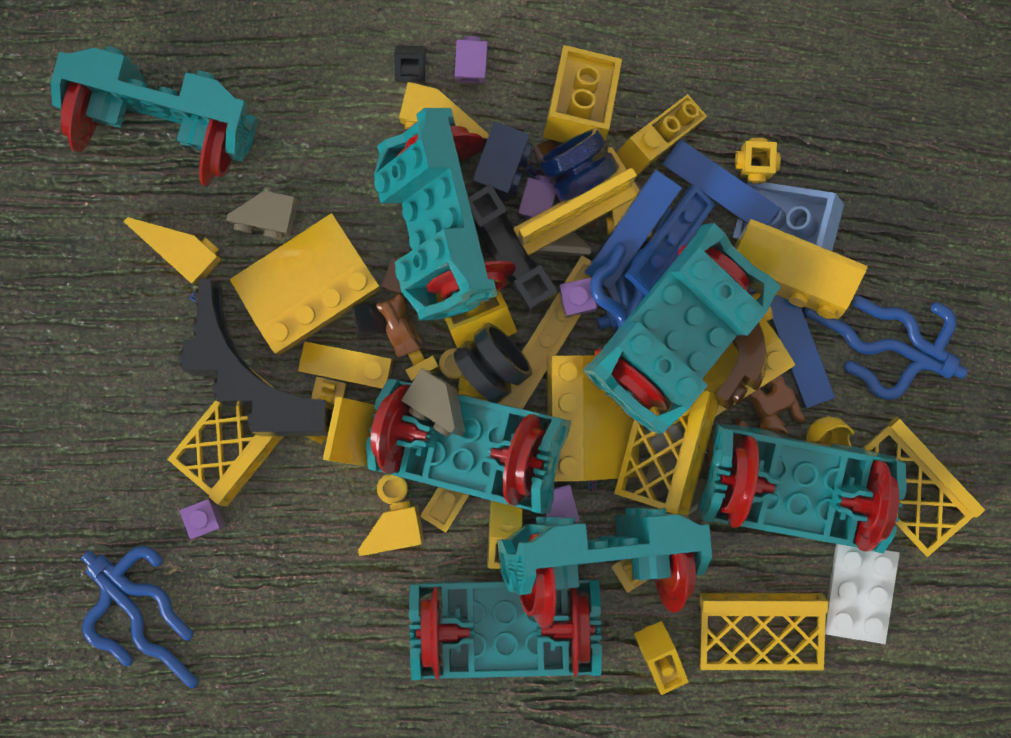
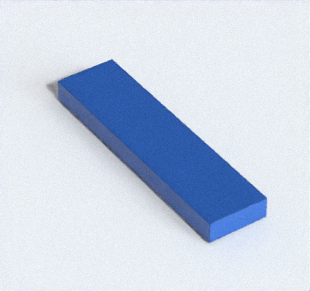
(720, 185)
(636, 223)
(671, 235)
(796, 337)

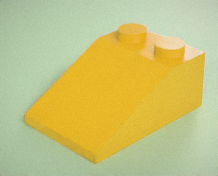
(582, 94)
(349, 432)

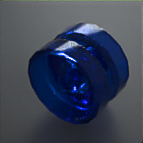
(578, 164)

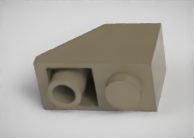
(265, 212)
(436, 400)

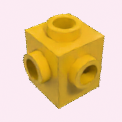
(765, 153)

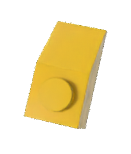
(661, 657)

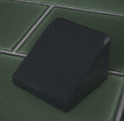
(410, 63)
(369, 320)

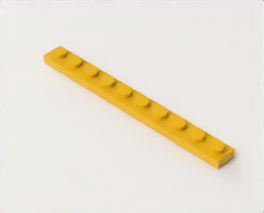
(545, 341)

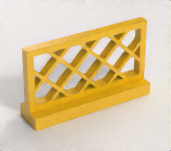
(576, 212)
(688, 459)
(240, 470)
(938, 475)
(763, 605)

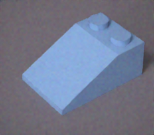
(803, 213)

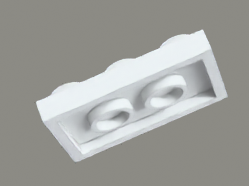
(861, 593)

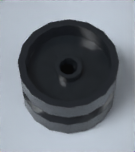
(492, 363)

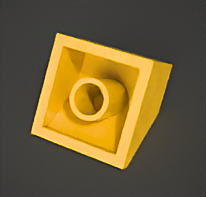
(467, 324)
(394, 530)

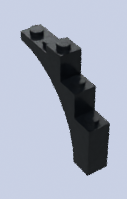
(236, 384)

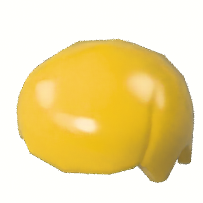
(829, 431)

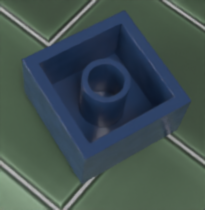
(501, 161)

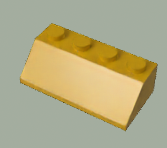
(804, 271)

